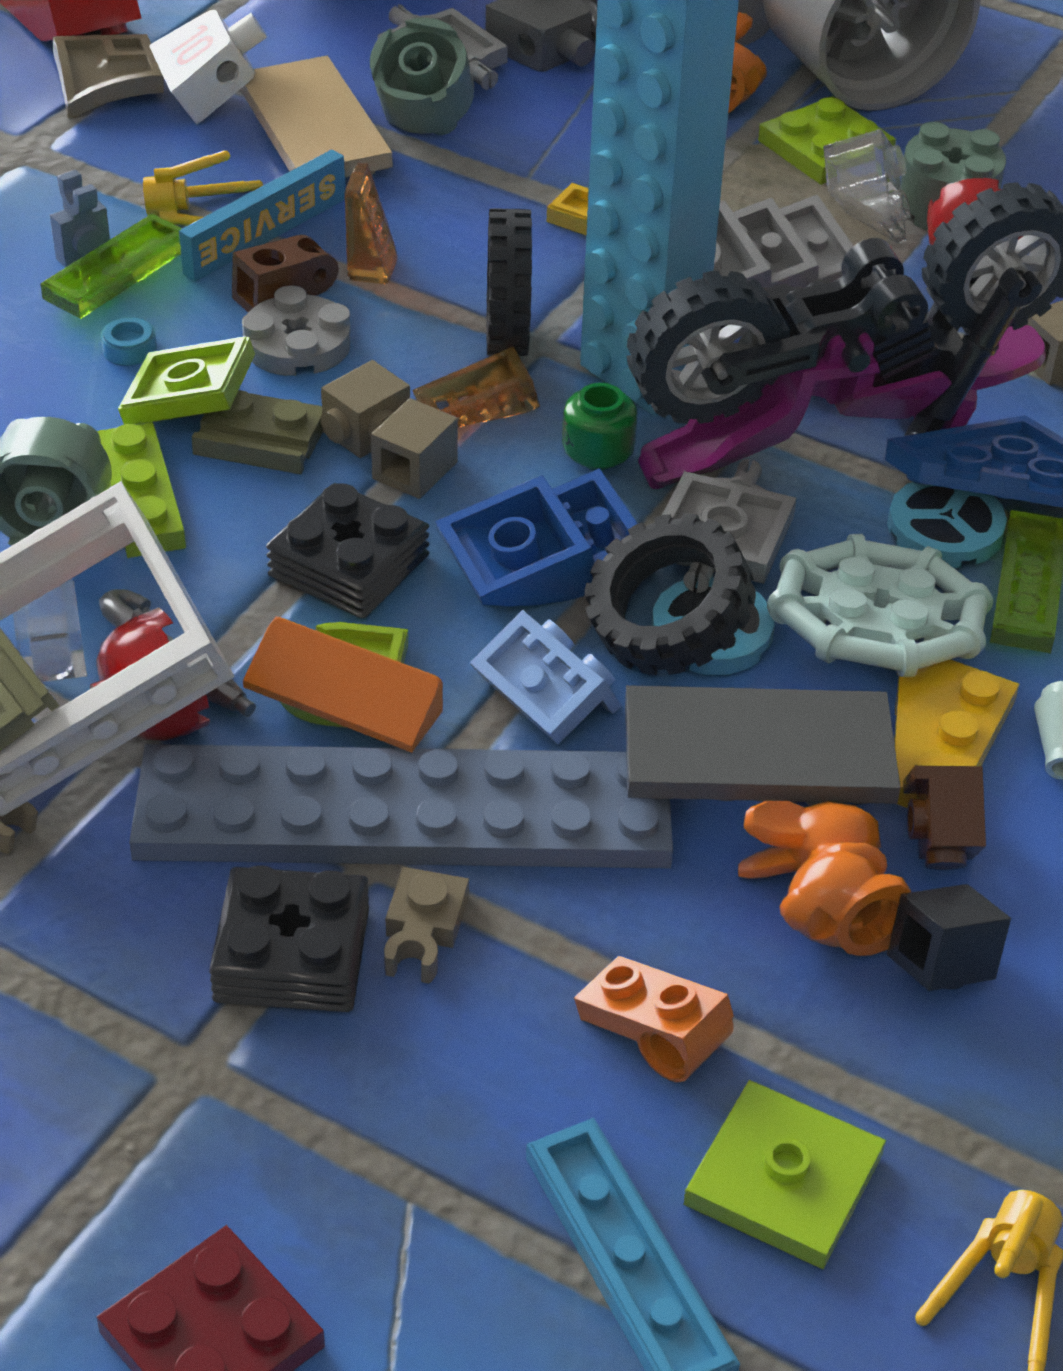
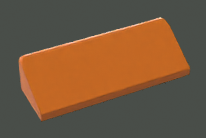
(345, 684)

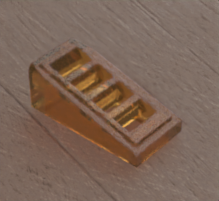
(368, 235)
(494, 385)

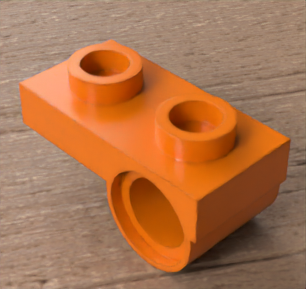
(667, 1015)

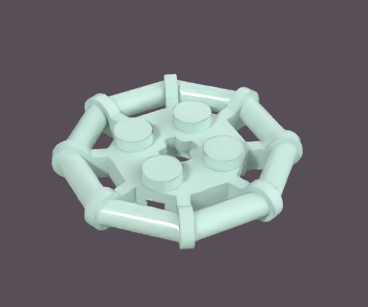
(880, 605)

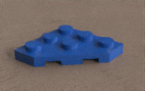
(993, 458)

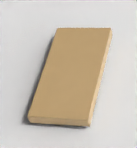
(311, 111)

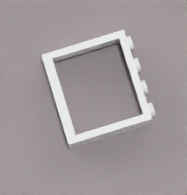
(131, 698)

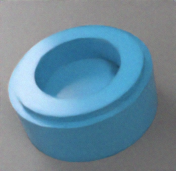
(128, 340)

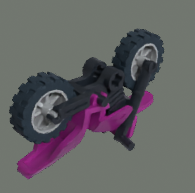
(852, 339)

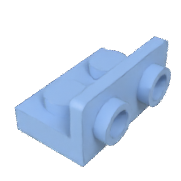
(543, 677)

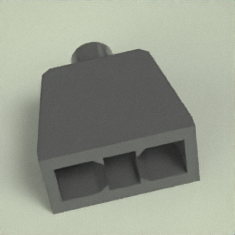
(542, 31)

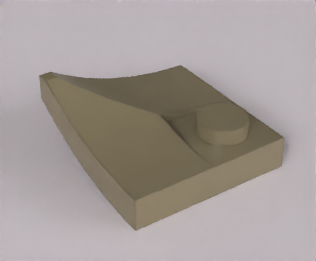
(105, 69)

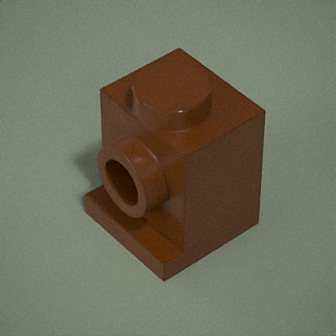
(946, 814)

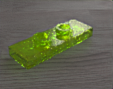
(113, 266)
(1029, 582)

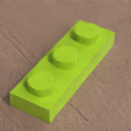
(141, 468)

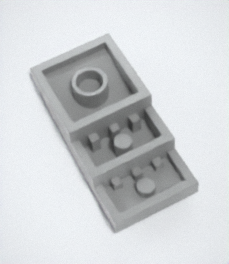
(781, 244)

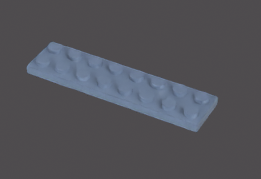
(395, 807)

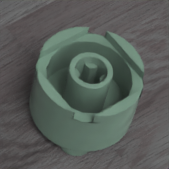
(422, 76)
(947, 156)
(47, 472)

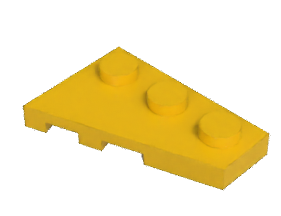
(948, 717)

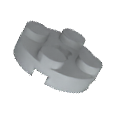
(297, 332)

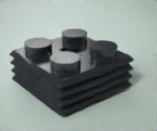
(348, 549)
(290, 939)

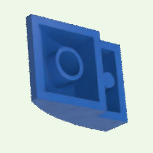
(536, 539)

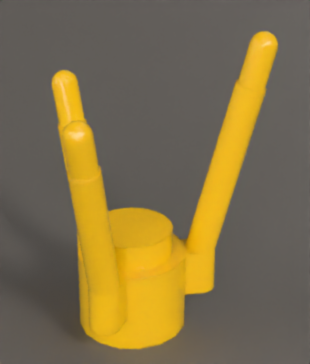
(167, 195)
(1019, 1242)

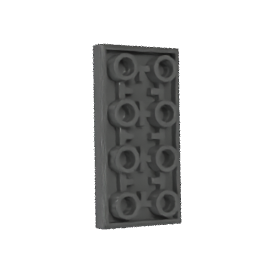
(760, 745)

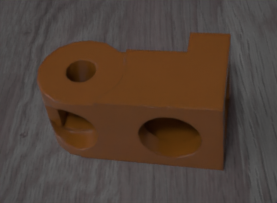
(281, 263)

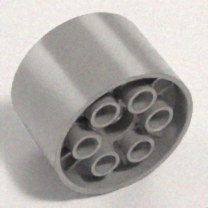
(879, 48)

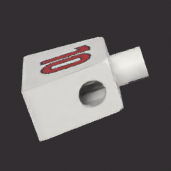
(207, 61)

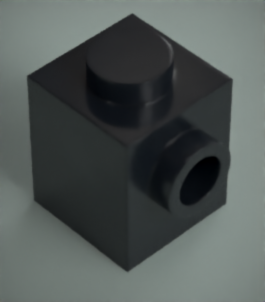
(948, 937)

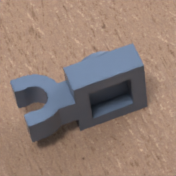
(82, 222)

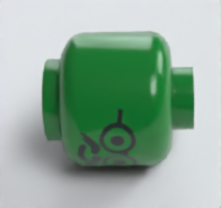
(599, 426)

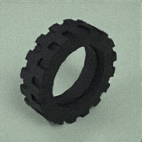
(509, 280)
(700, 631)

